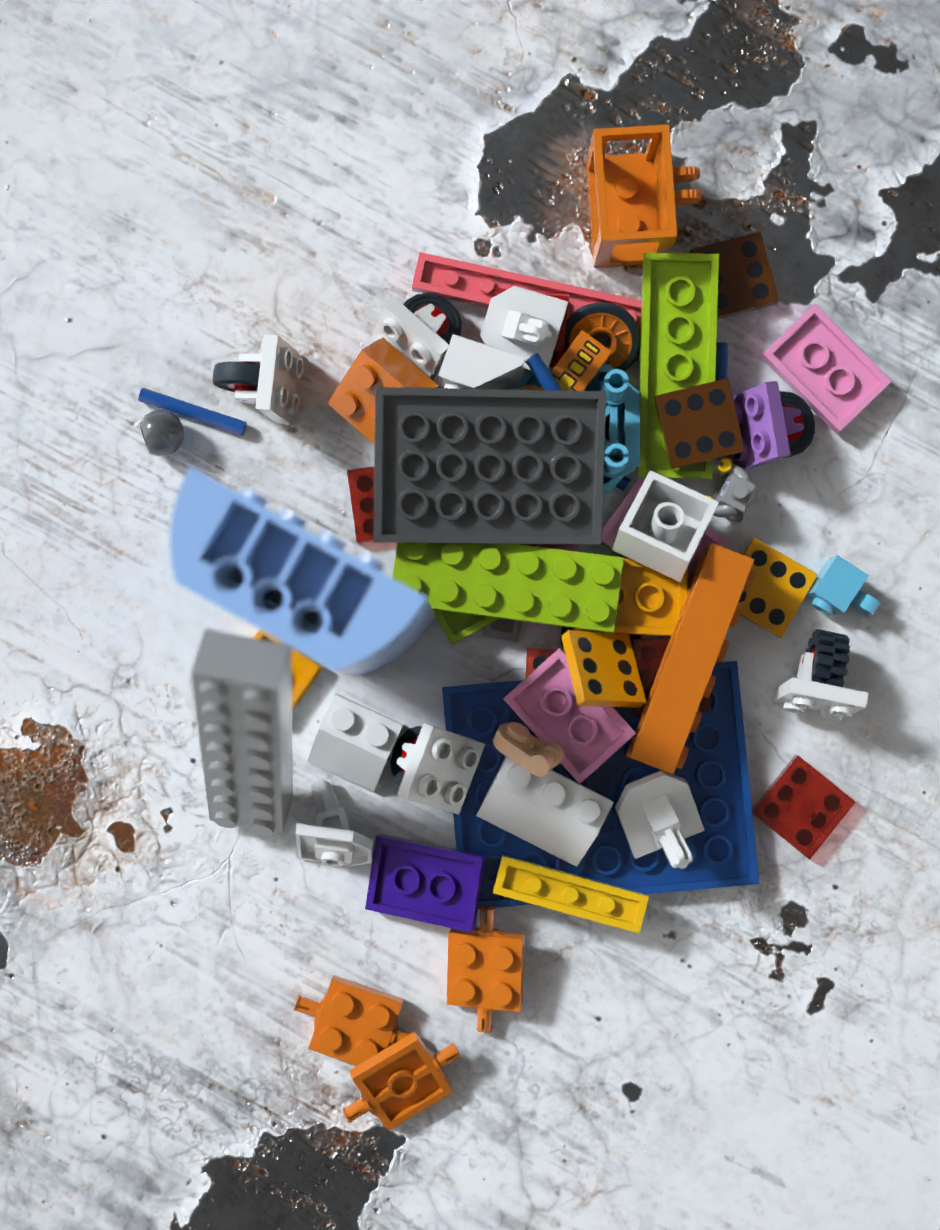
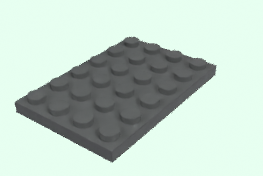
(488, 465)

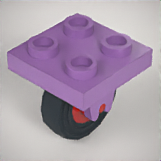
(771, 425)

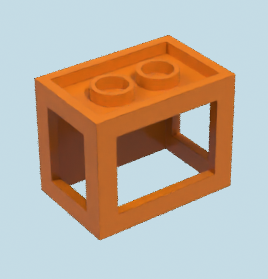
(635, 196)

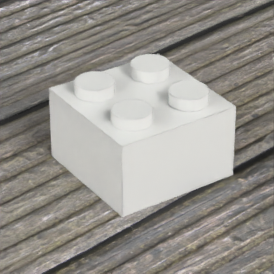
(664, 525)

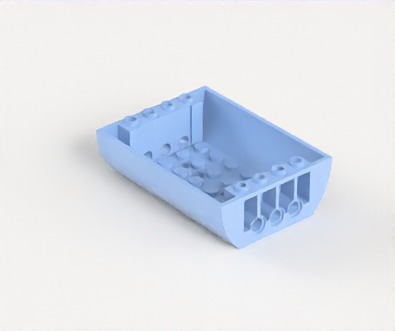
(241, 551)

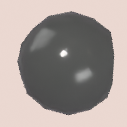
(162, 432)

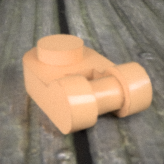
(527, 750)

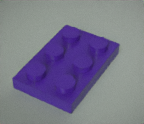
(425, 882)

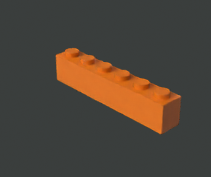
(690, 658)

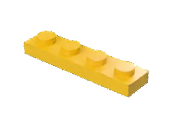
(570, 894)

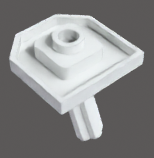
(524, 323)
(659, 815)
(330, 837)

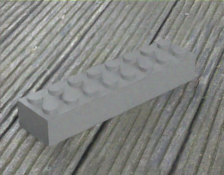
(245, 729)

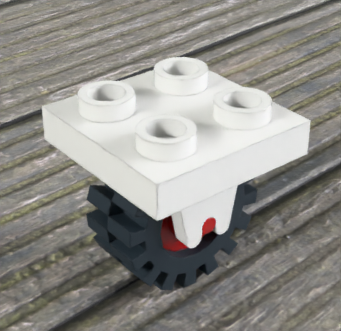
(823, 680)

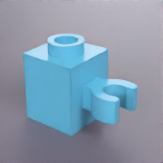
(839, 587)

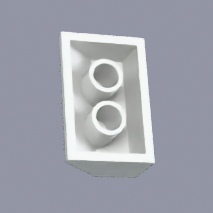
(545, 810)

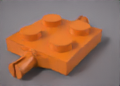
(485, 969)
(353, 1021)
(401, 1081)

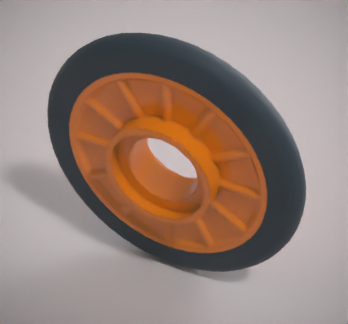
(614, 322)

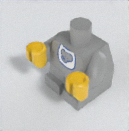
(734, 491)

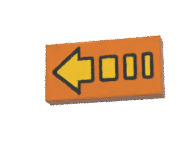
(580, 363)

